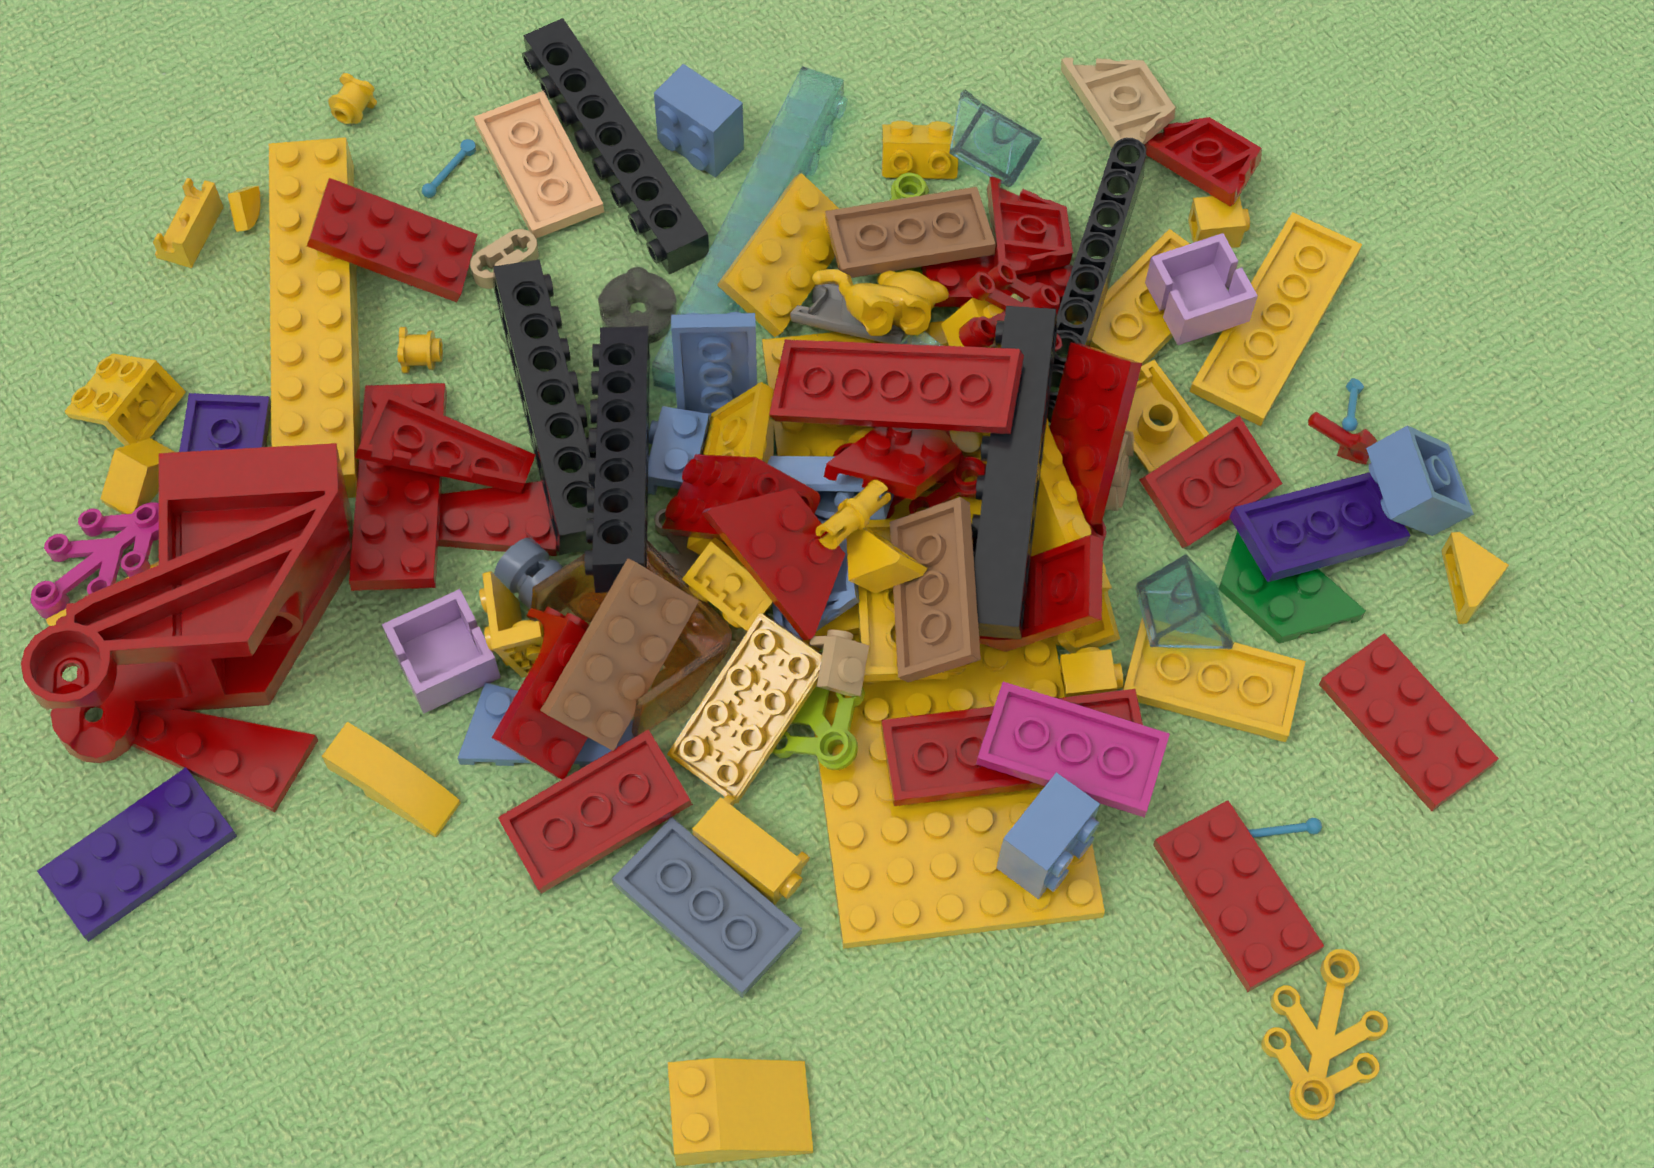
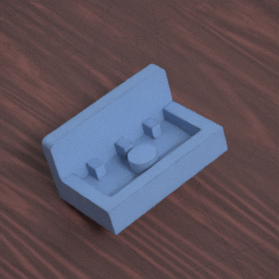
(674, 443)

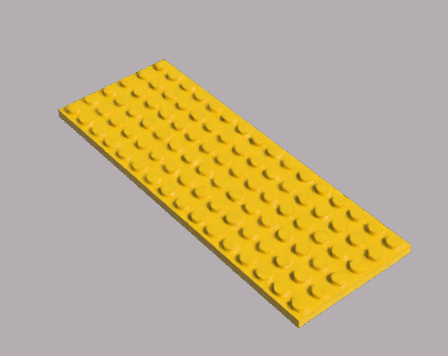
(928, 863)

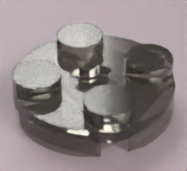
(640, 287)

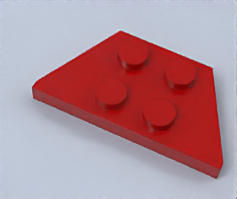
(1207, 156)
(1028, 230)
(899, 458)
(783, 554)

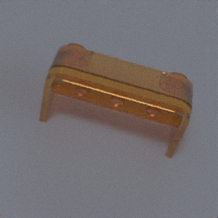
(690, 661)

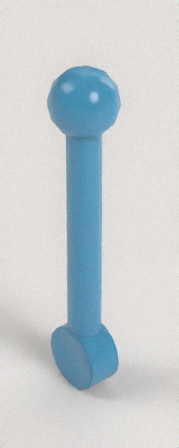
(467, 149)
(1354, 386)
(1312, 826)

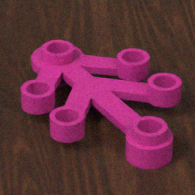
(106, 553)

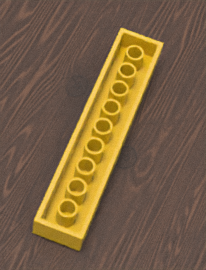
(312, 308)

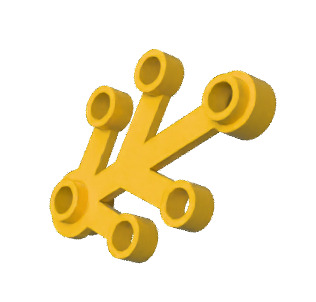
(1323, 1042)

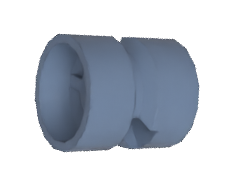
(524, 567)

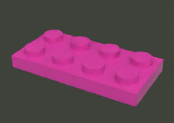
(1095, 751)

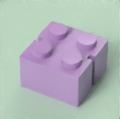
(1194, 292)
(440, 651)

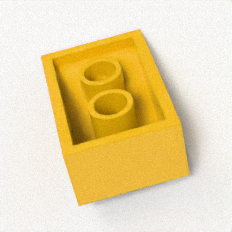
(738, 1109)

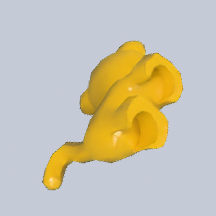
(896, 300)

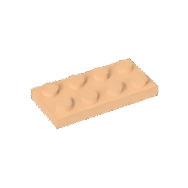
(538, 164)

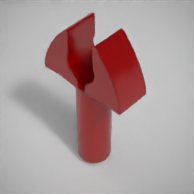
(1351, 445)

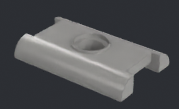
(831, 314)

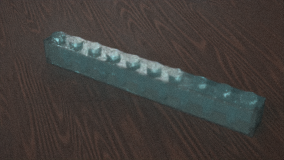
(788, 150)

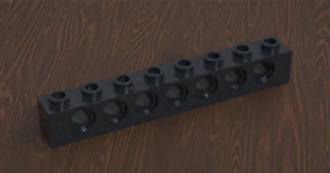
(601, 121)
(526, 285)
(621, 454)

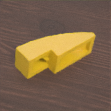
(390, 779)

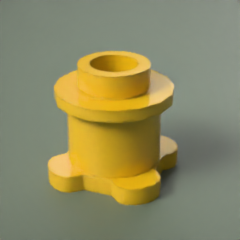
(352, 99)
(418, 350)

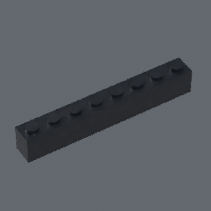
(1013, 478)

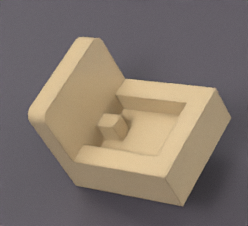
(841, 662)

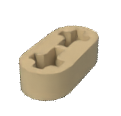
(502, 253)

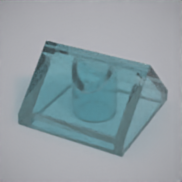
(991, 139)
(1183, 608)

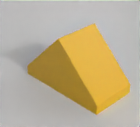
(133, 476)
(878, 562)
(1470, 574)

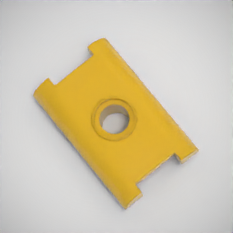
(1160, 400)

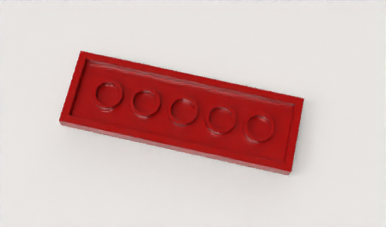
(897, 385)
(396, 509)
(938, 752)

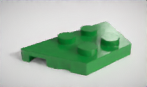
(1286, 605)

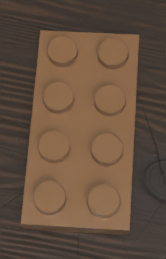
(910, 232)
(938, 610)
(620, 654)

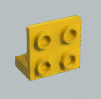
(127, 397)
(728, 585)
(507, 635)

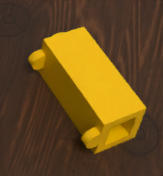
(750, 850)

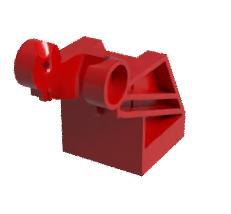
(240, 583)

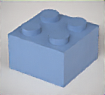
(699, 120)
(1418, 481)
(1048, 836)

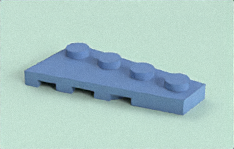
(490, 709)

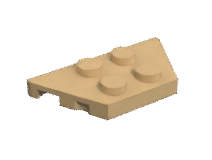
(1121, 98)

